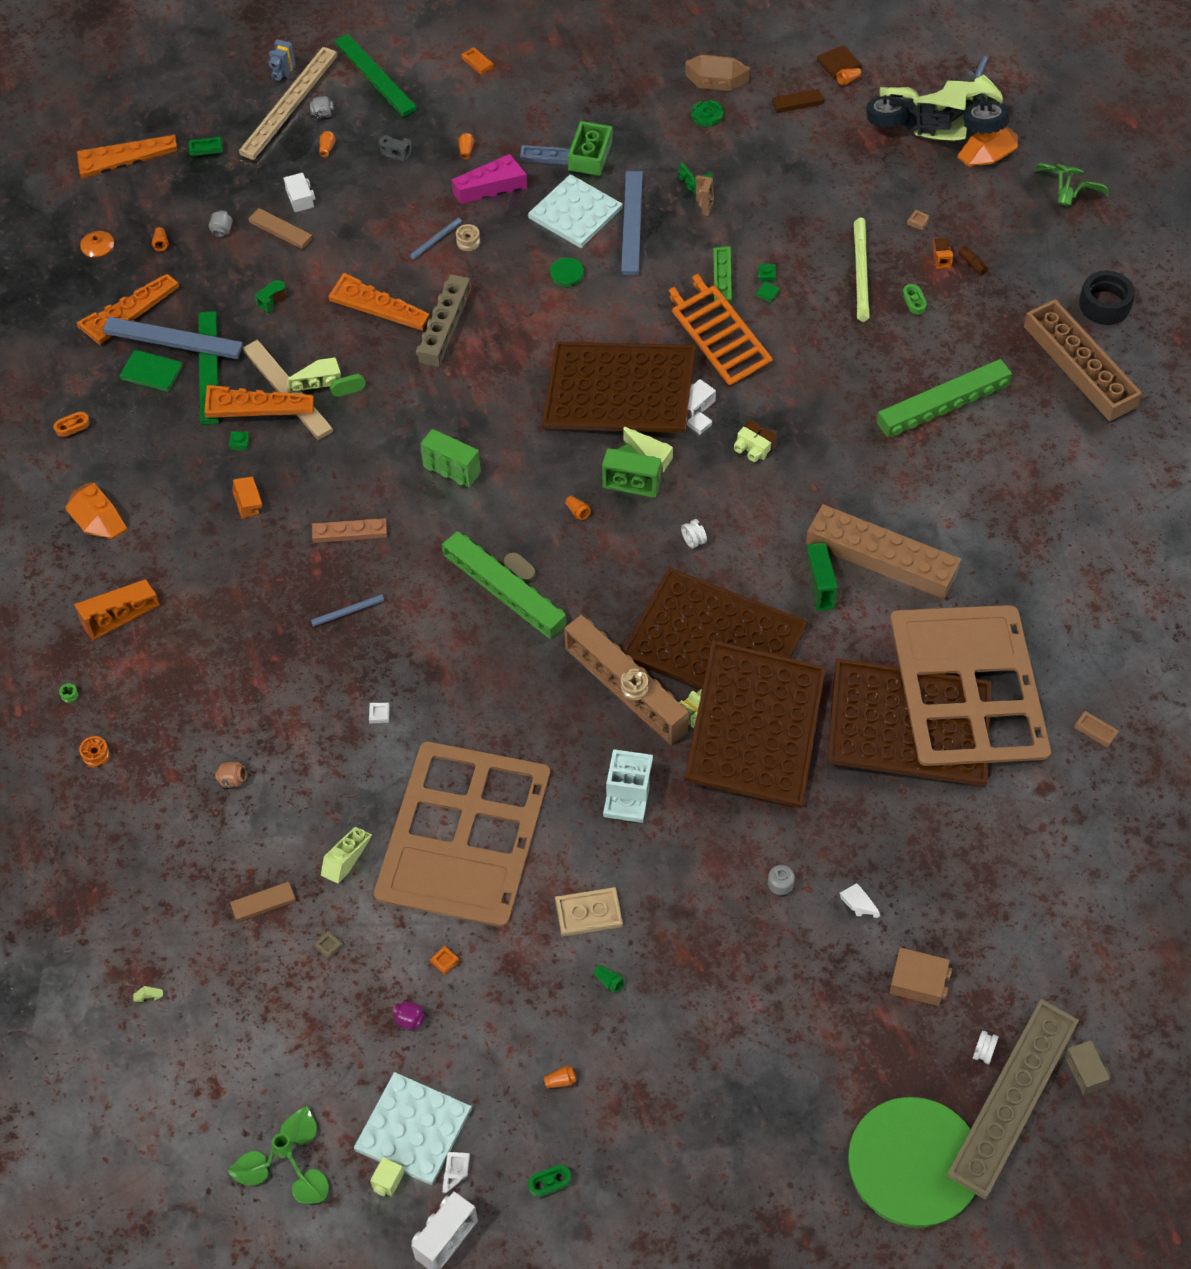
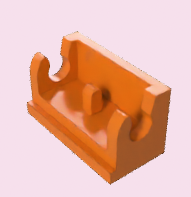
(246, 496)

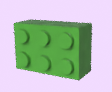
(590, 148)
(450, 458)
(631, 472)

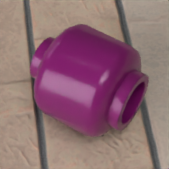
(408, 1015)

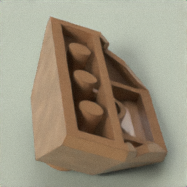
(717, 72)

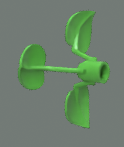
(1066, 193)
(298, 1128)

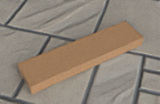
(280, 228)

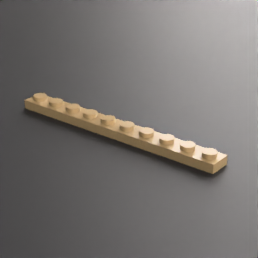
(288, 103)

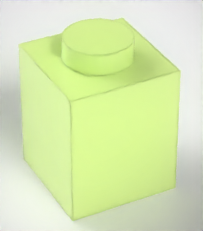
(386, 1177)

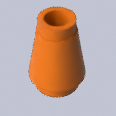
(846, 76)
(327, 141)
(465, 145)
(159, 240)
(578, 508)
(561, 1077)

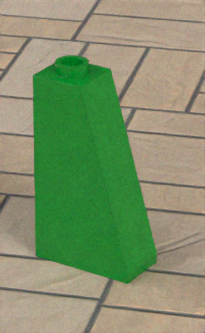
(821, 576)

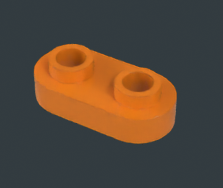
(71, 424)

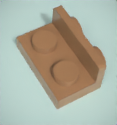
(704, 193)

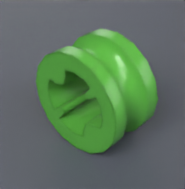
(68, 688)

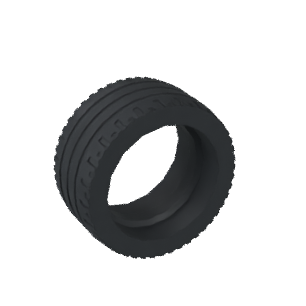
(1108, 282)

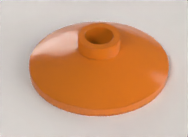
(97, 244)

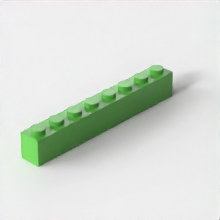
(944, 398)
(504, 585)

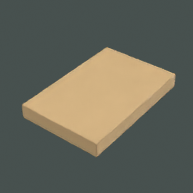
(588, 911)

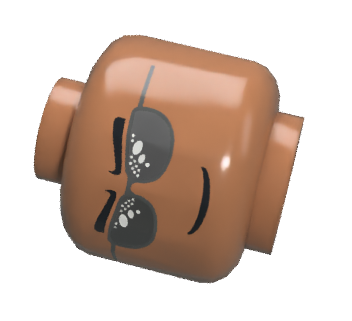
(231, 774)

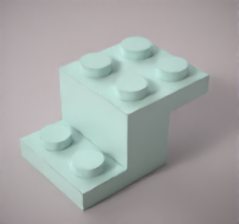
(628, 786)

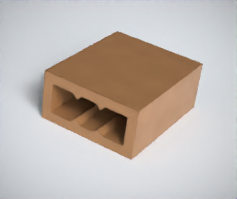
(920, 977)

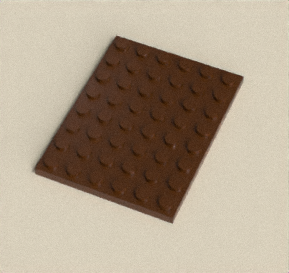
(619, 387)
(690, 613)
(755, 724)
(874, 727)

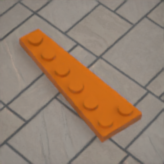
(97, 159)
(353, 294)
(128, 308)
(234, 403)

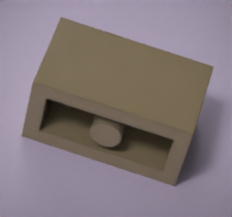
(1087, 1067)

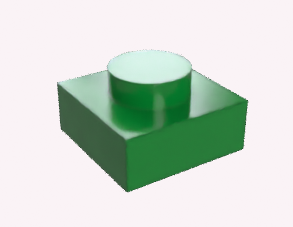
(766, 272)
(239, 440)

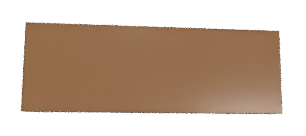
(262, 902)

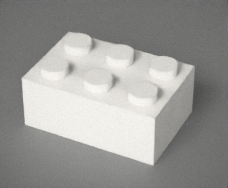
(444, 1231)

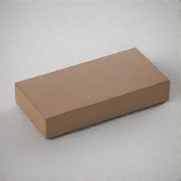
(1096, 729)

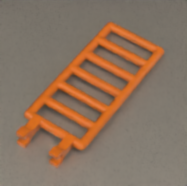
(703, 345)

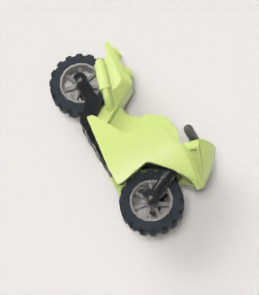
(942, 114)

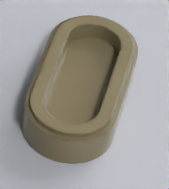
(519, 567)

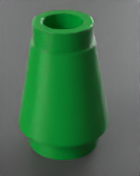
(610, 979)

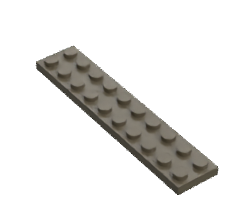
(1012, 1099)

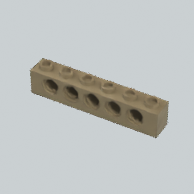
(444, 320)

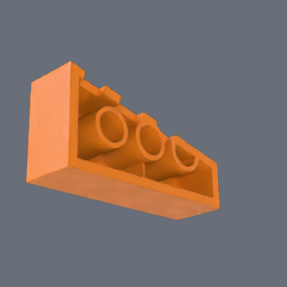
(115, 608)

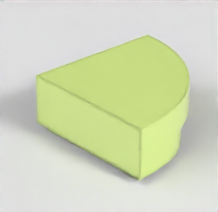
(147, 992)

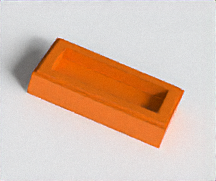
(477, 61)

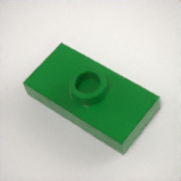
(205, 146)

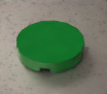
(707, 113)
(566, 272)

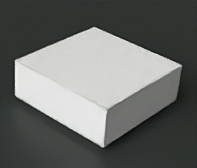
(699, 423)
(379, 712)

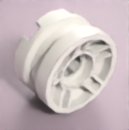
(693, 534)
(985, 1047)

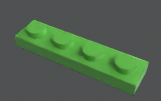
(723, 272)

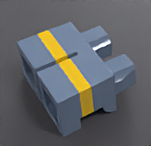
(281, 60)

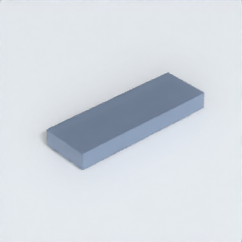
(544, 154)

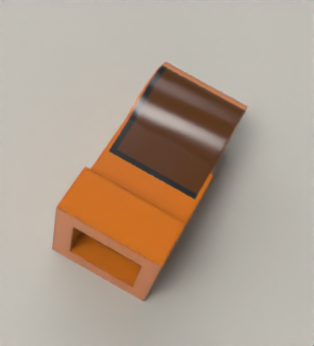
(942, 251)

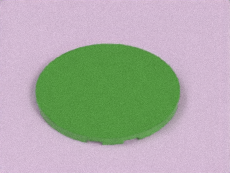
(903, 1161)

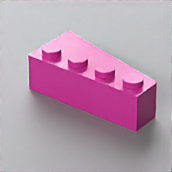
(489, 180)

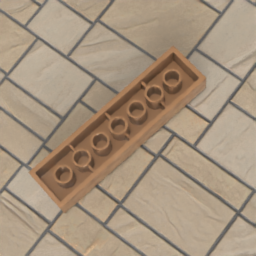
(1082, 360)
(884, 551)
(609, 663)

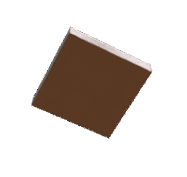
(838, 59)

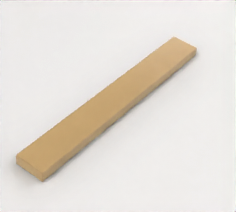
(279, 379)

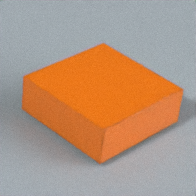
(444, 960)

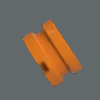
(89, 747)

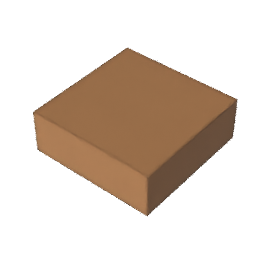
(918, 220)

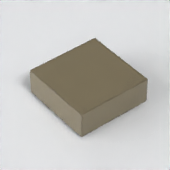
(328, 945)

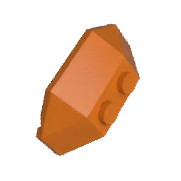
(989, 148)
(94, 512)

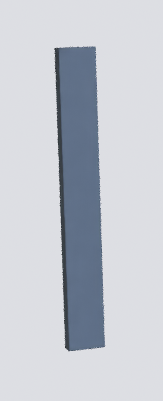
(632, 223)
(172, 337)

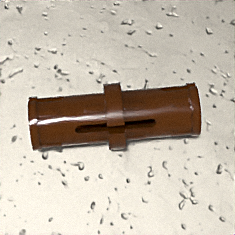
(973, 260)

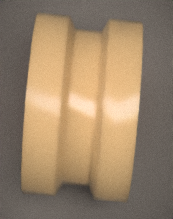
(468, 237)
(637, 691)

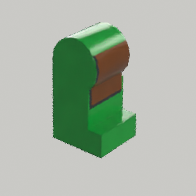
(270, 295)

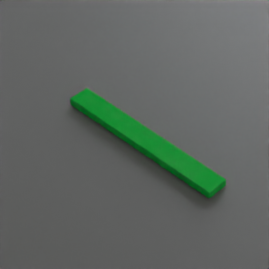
(375, 75)
(207, 364)

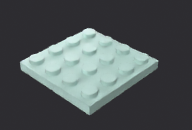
(575, 211)
(413, 1128)

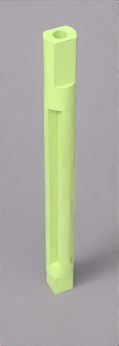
(861, 269)

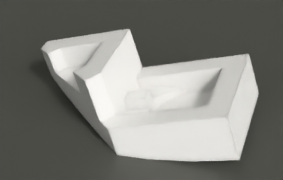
(859, 901)
(456, 1170)

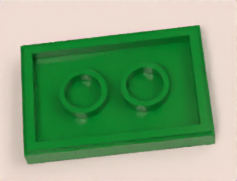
(151, 371)

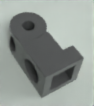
(395, 148)

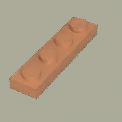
(349, 530)

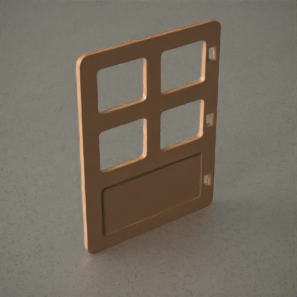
(967, 643)
(451, 875)

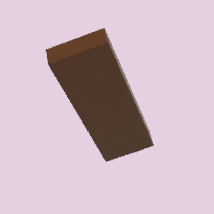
(797, 100)

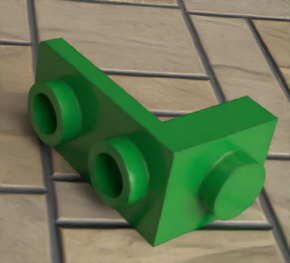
(689, 179)

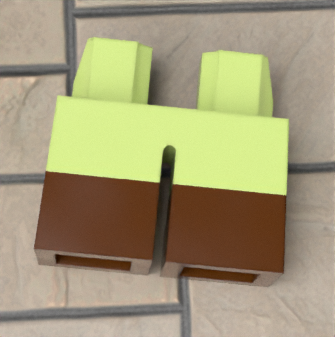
(755, 440)

